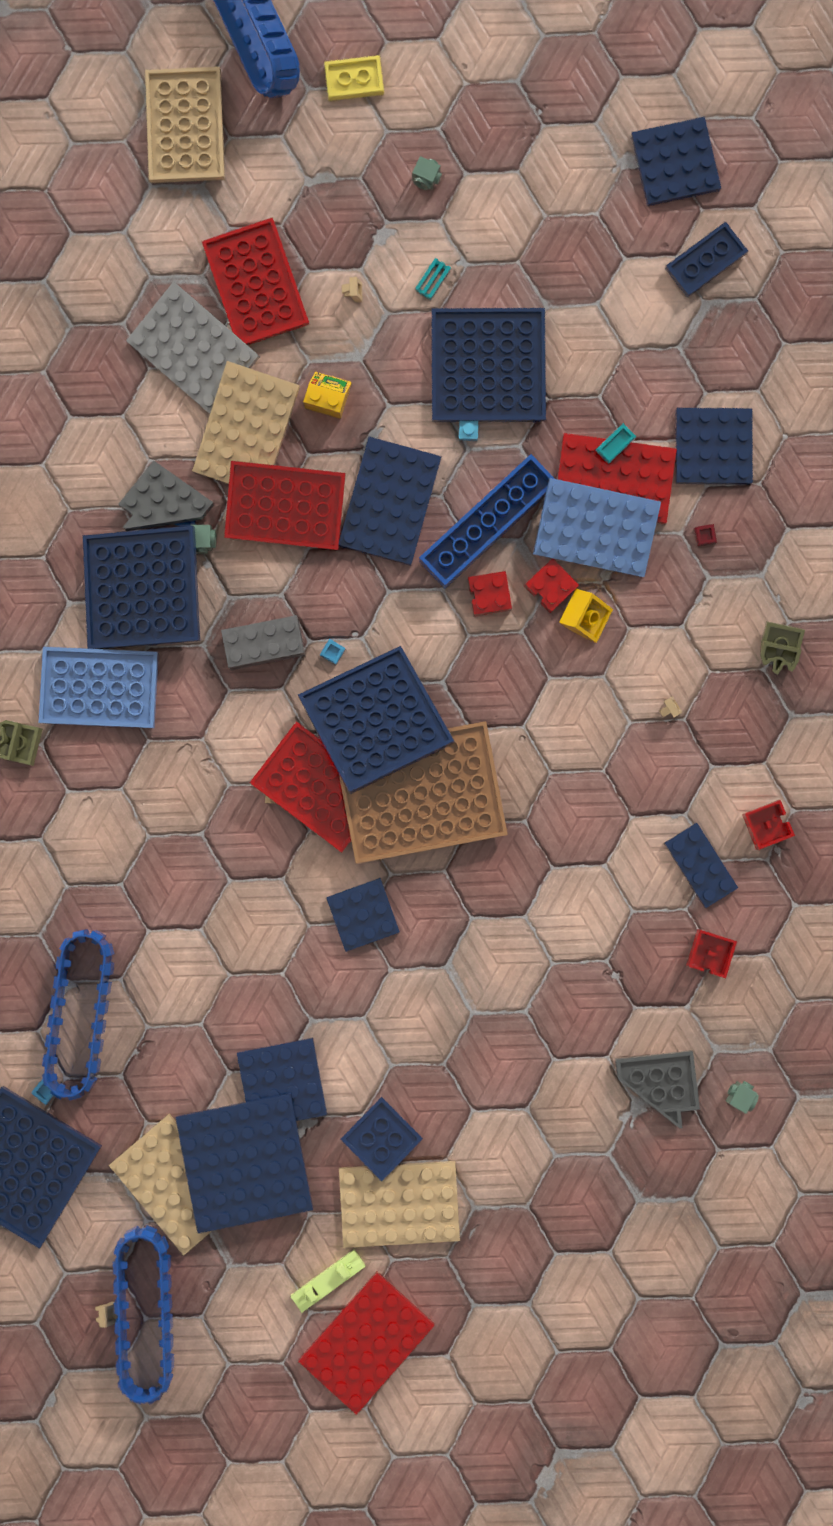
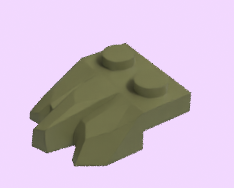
(781, 646)
(19, 742)

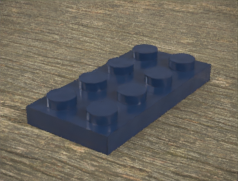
(706, 259)
(700, 865)

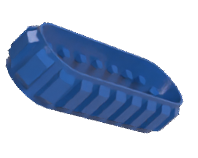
(270, 71)
(55, 1020)
(126, 1384)

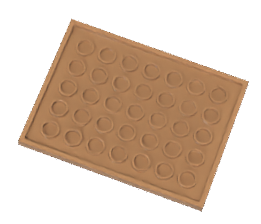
(431, 802)

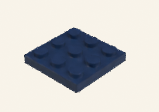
(363, 914)
(381, 1139)

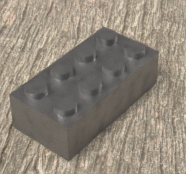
(263, 642)

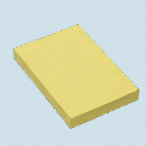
(354, 78)

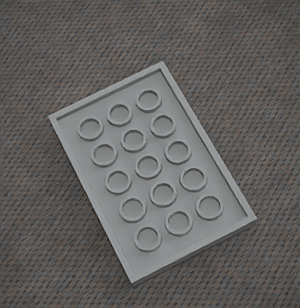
(189, 345)

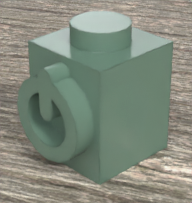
(426, 173)
(205, 538)
(742, 1096)

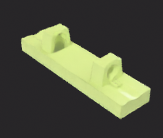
(328, 1280)

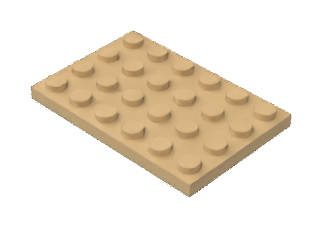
(184, 124)
(245, 421)
(158, 1180)
(406, 1208)

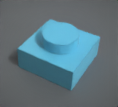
(468, 430)

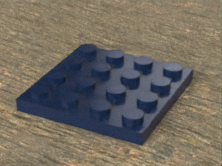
(676, 161)
(714, 446)
(284, 1070)

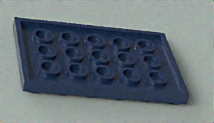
(389, 501)

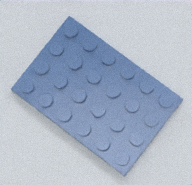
(596, 527)
(98, 687)

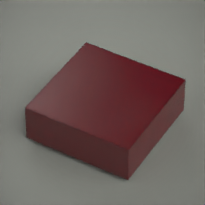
(705, 535)

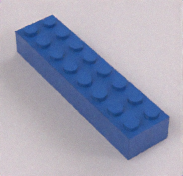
(486, 522)

